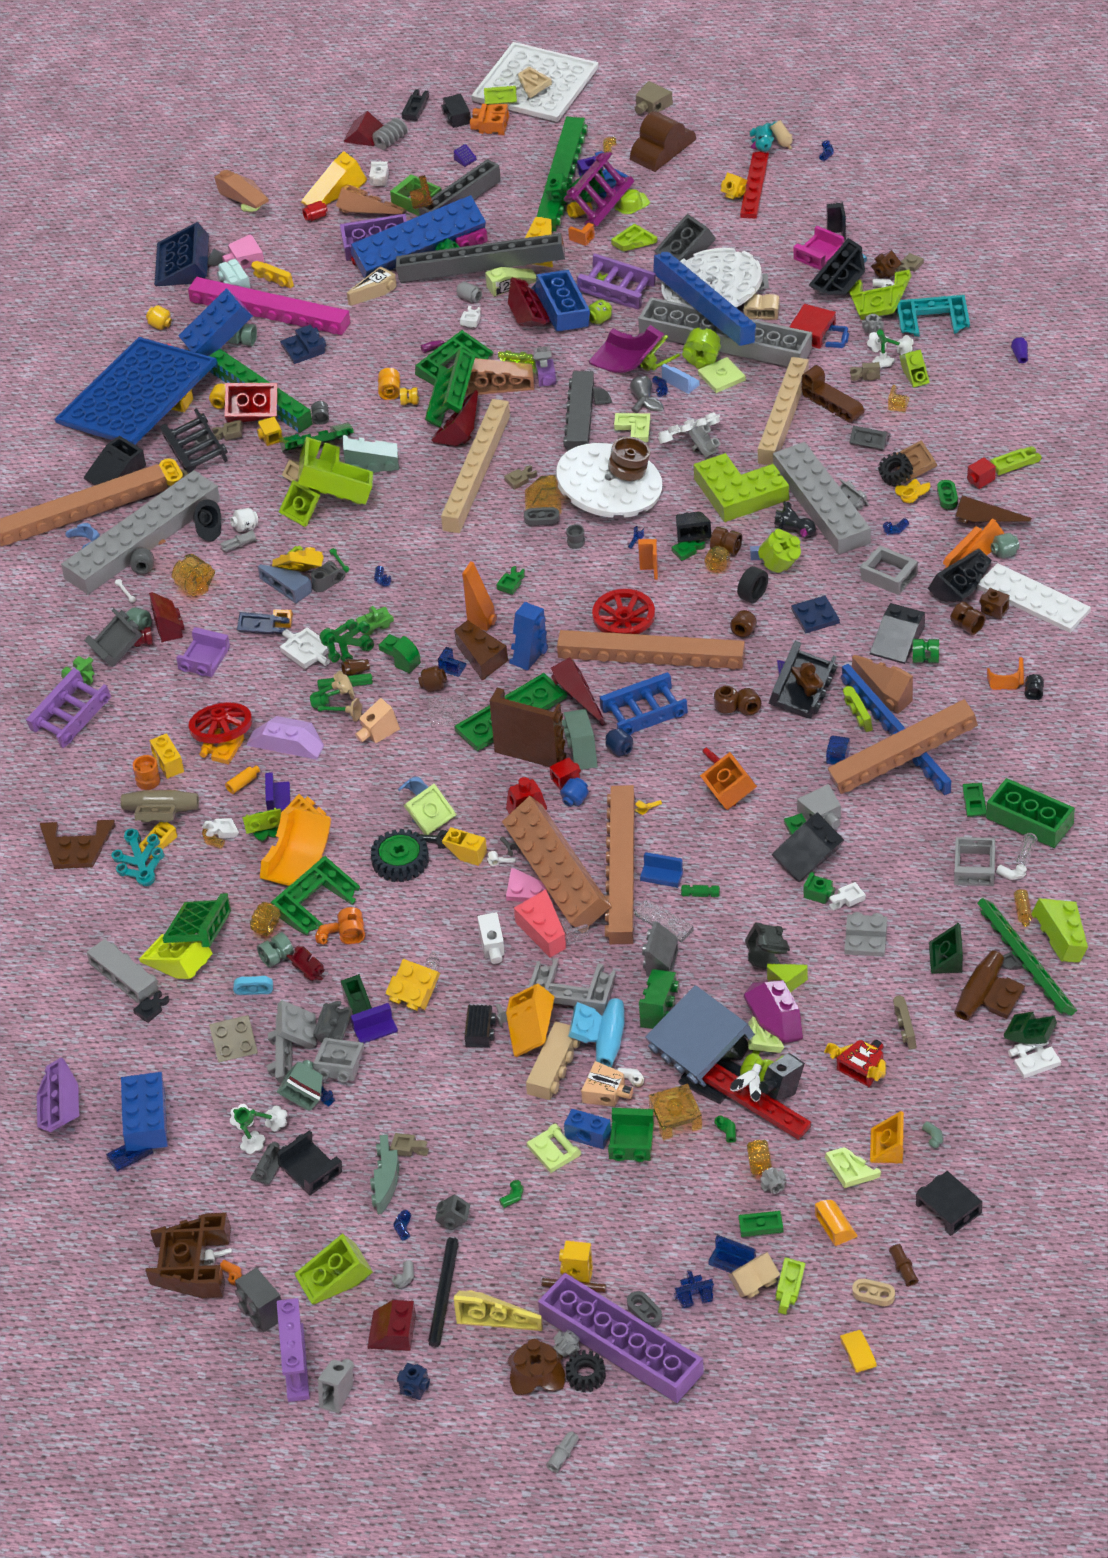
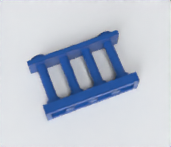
(643, 690)

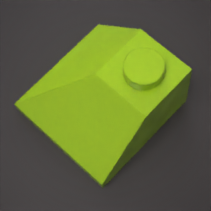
(299, 503)

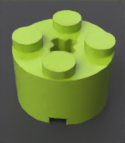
(701, 347)
(779, 551)

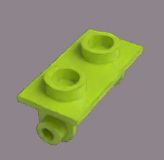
(262, 821)

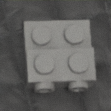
(866, 934)
(338, 1059)

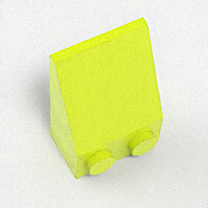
(176, 959)

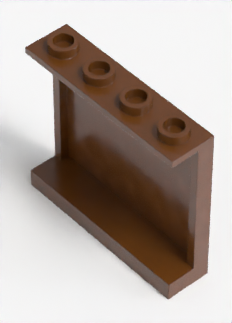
(527, 731)

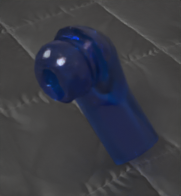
(663, 389)
(895, 529)
(401, 1223)

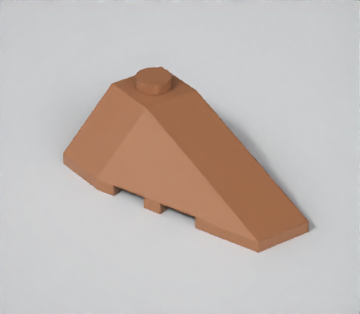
(356, 200)
(891, 684)

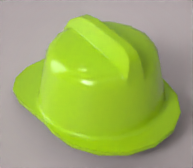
(631, 202)

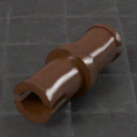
(903, 1265)

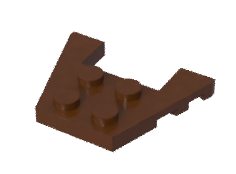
(75, 851)

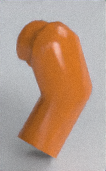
(233, 1271)

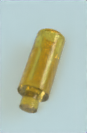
(1022, 906)

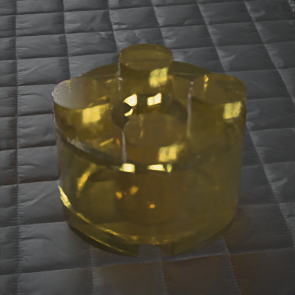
(193, 575)

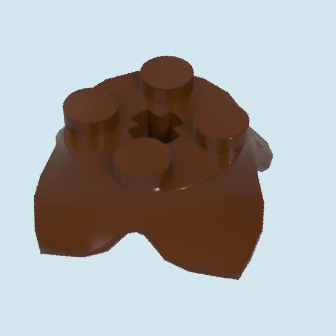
(535, 1366)

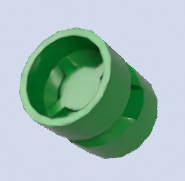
(919, 653)

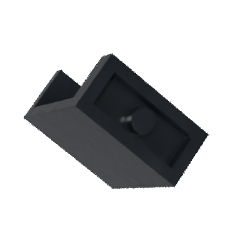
(308, 1164)
(950, 1201)

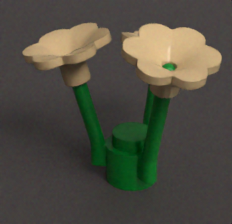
(320, 698)

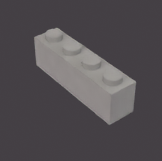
(122, 971)

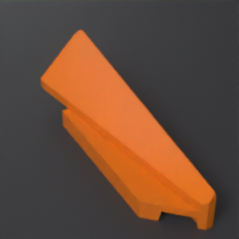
(975, 539)

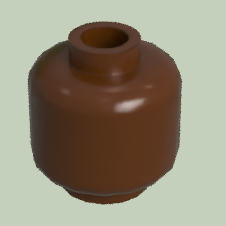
(743, 623)
(432, 678)
(725, 699)
(748, 701)

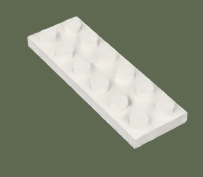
(1035, 598)

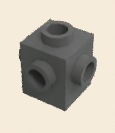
(452, 1212)

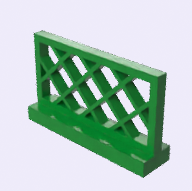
(202, 918)

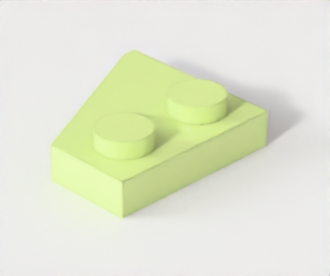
(763, 1039)

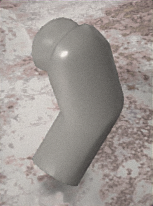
(406, 1277)

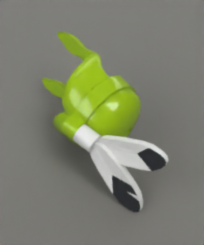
(752, 1073)

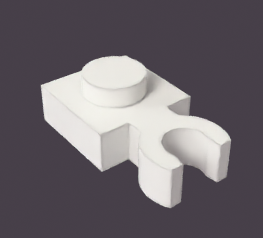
(470, 318)
(223, 827)

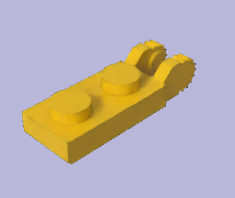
(272, 273)

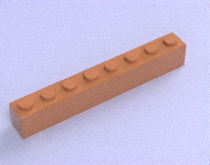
(903, 746)

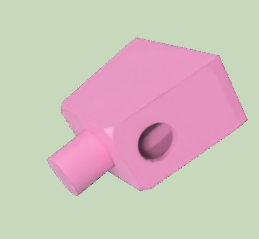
(244, 251)

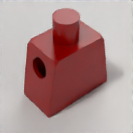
(520, 792)

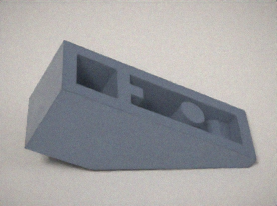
(287, 582)

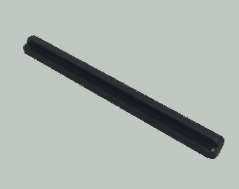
(443, 1292)

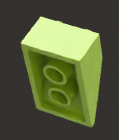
(333, 1270)

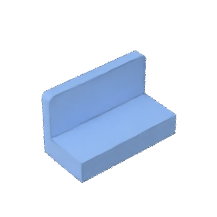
(679, 379)

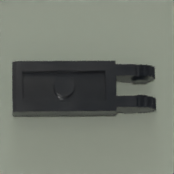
(415, 105)

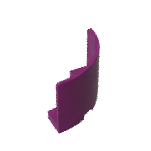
(624, 352)

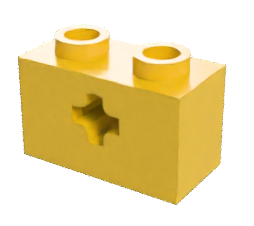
(576, 1260)

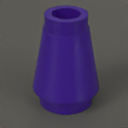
(1020, 349)

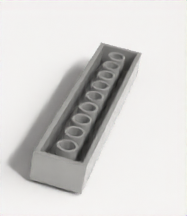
(772, 342)
(141, 529)

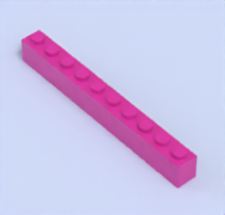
(274, 306)

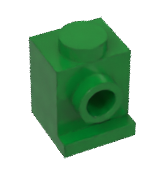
(818, 888)

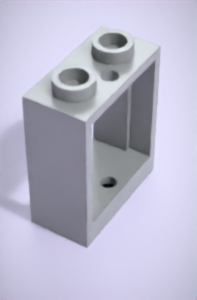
(892, 584)
(974, 875)

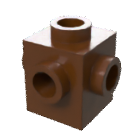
(886, 264)
(994, 603)

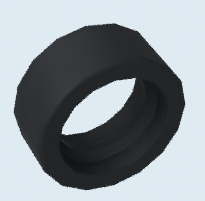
(752, 584)

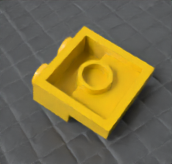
(300, 560)
(412, 985)

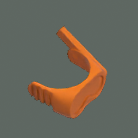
(1007, 682)

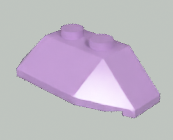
(287, 737)

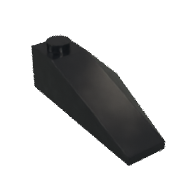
(960, 578)

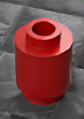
(314, 211)

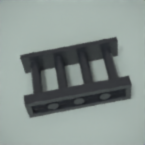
(184, 455)

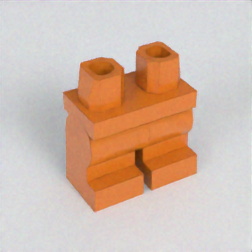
(490, 118)

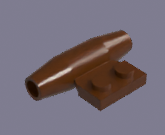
(986, 988)

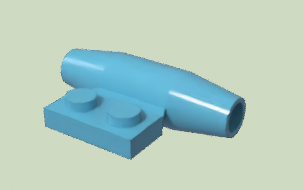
(605, 1030)

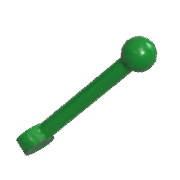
(333, 551)

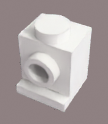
(378, 174)

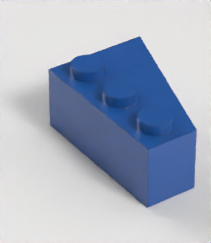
(530, 636)

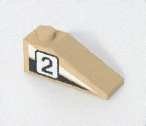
(373, 286)

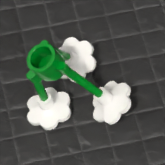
(243, 1117)

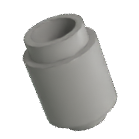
(469, 292)

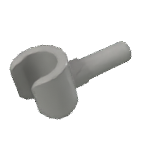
(501, 1016)

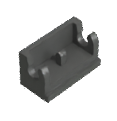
(332, 1021)

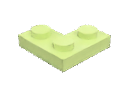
(636, 422)

